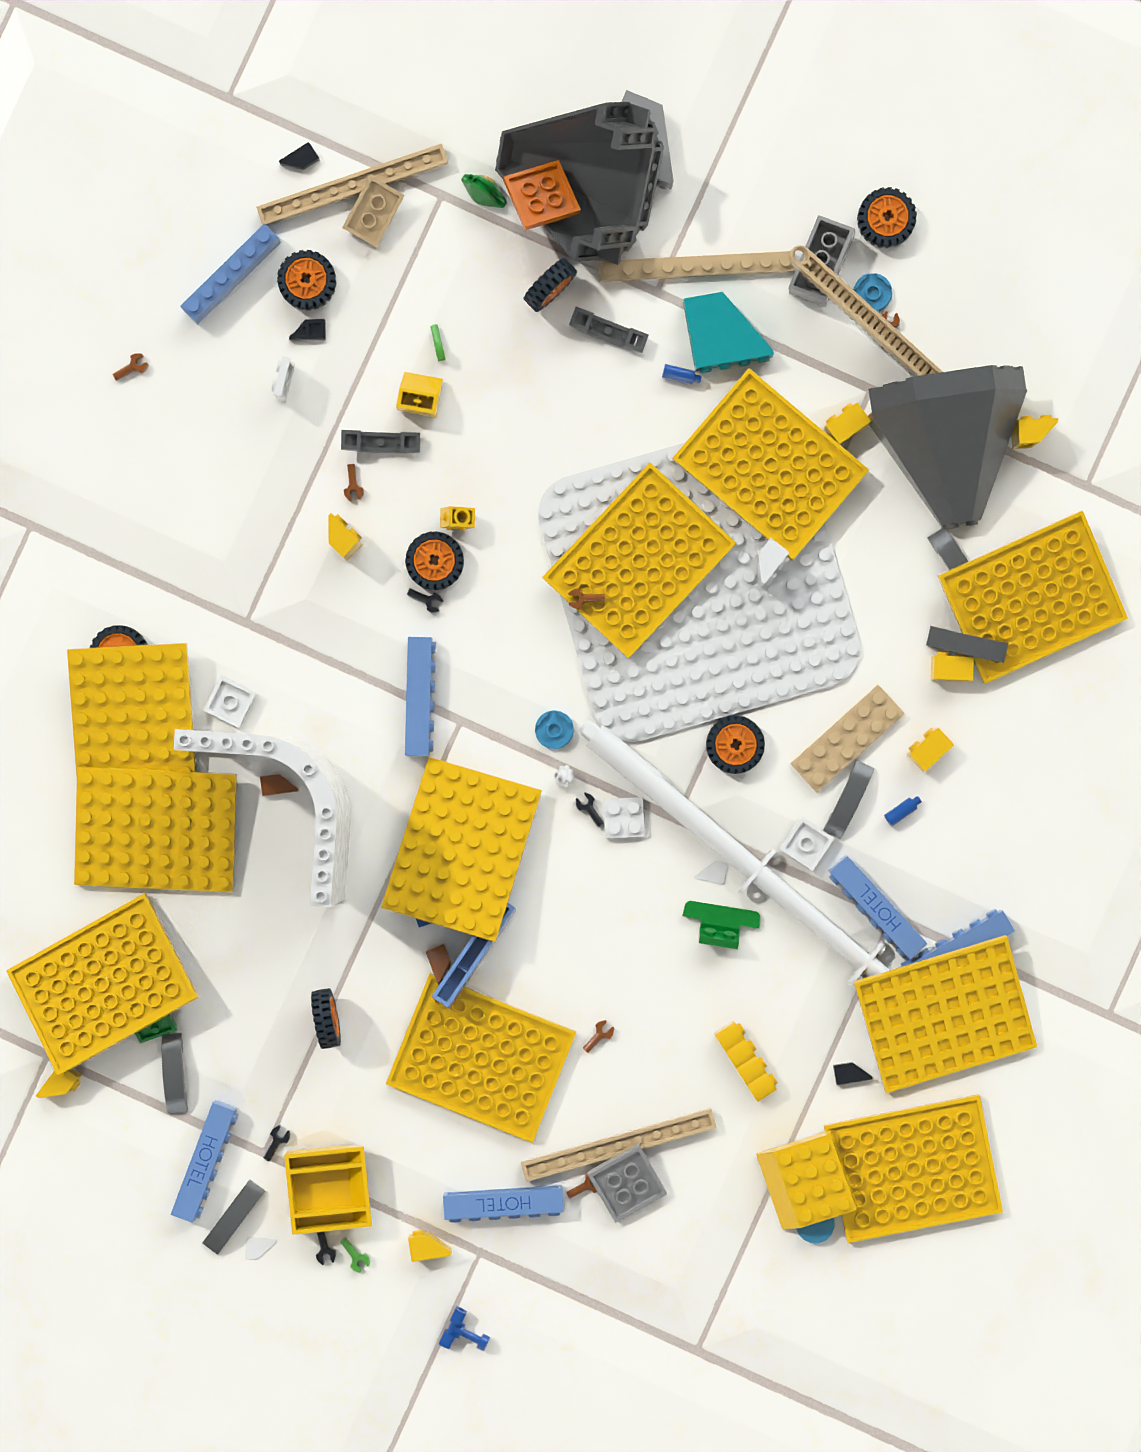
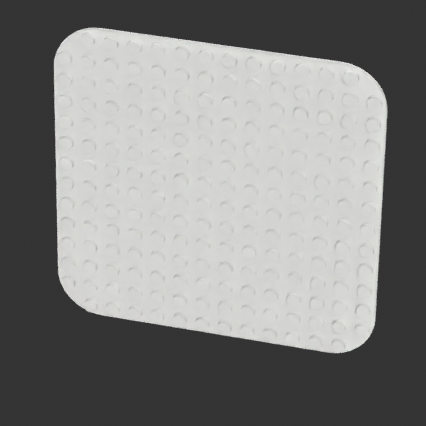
(728, 639)

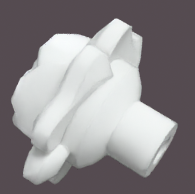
(563, 776)

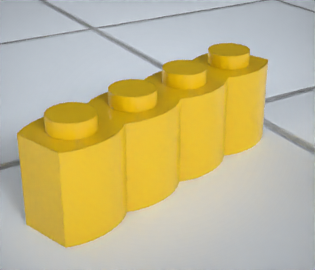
(745, 1061)

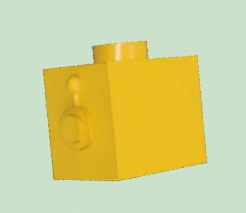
(457, 518)

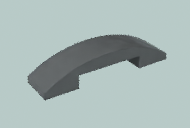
(608, 331)
(380, 442)
(947, 548)
(967, 644)
(849, 799)
(173, 1073)
(233, 1216)

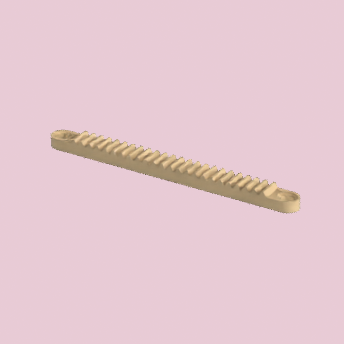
(862, 313)

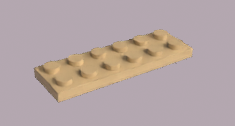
(847, 738)

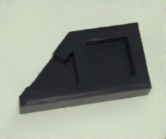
(301, 157)
(310, 330)
(849, 1073)

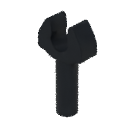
(426, 599)
(590, 809)
(277, 1140)
(324, 1249)

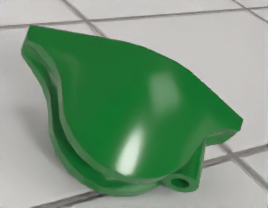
(484, 190)

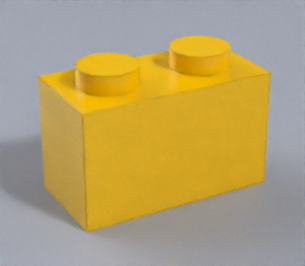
(846, 424)
(952, 667)
(930, 749)

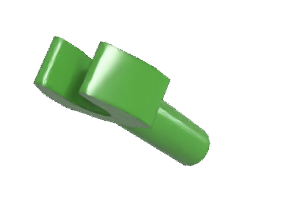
(437, 342)
(355, 1255)

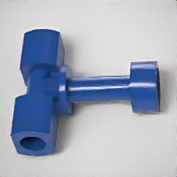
(457, 1329)

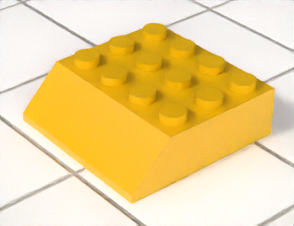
(807, 1181)
(327, 1189)

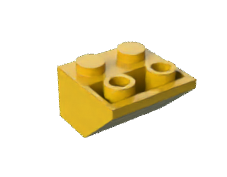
(419, 394)
(1031, 431)
(344, 541)

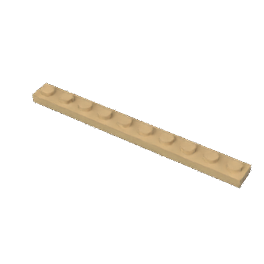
(351, 185)
(696, 266)
(616, 1144)

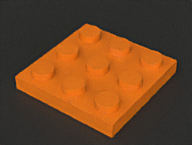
(541, 195)

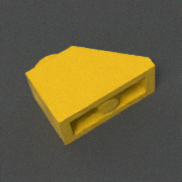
(60, 1084)
(426, 1246)

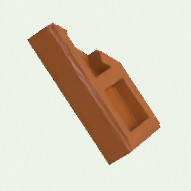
(276, 785)
(439, 961)

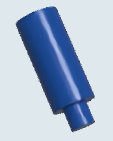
(680, 374)
(902, 810)

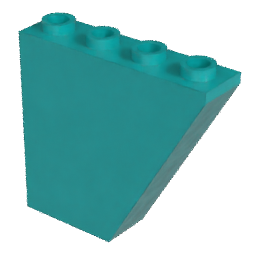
(721, 334)

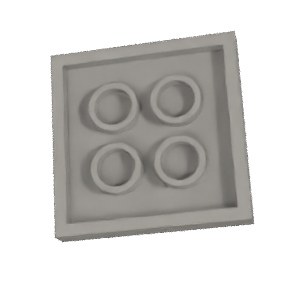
(627, 1183)

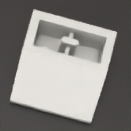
(768, 560)

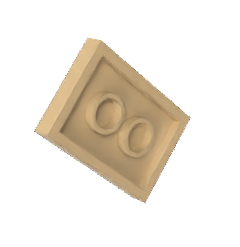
(373, 211)

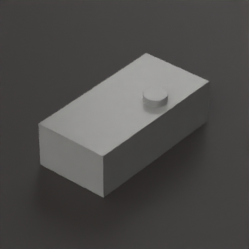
(831, 244)

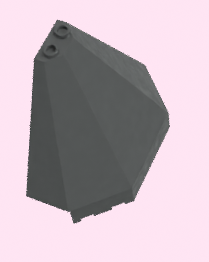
(611, 167)
(950, 434)

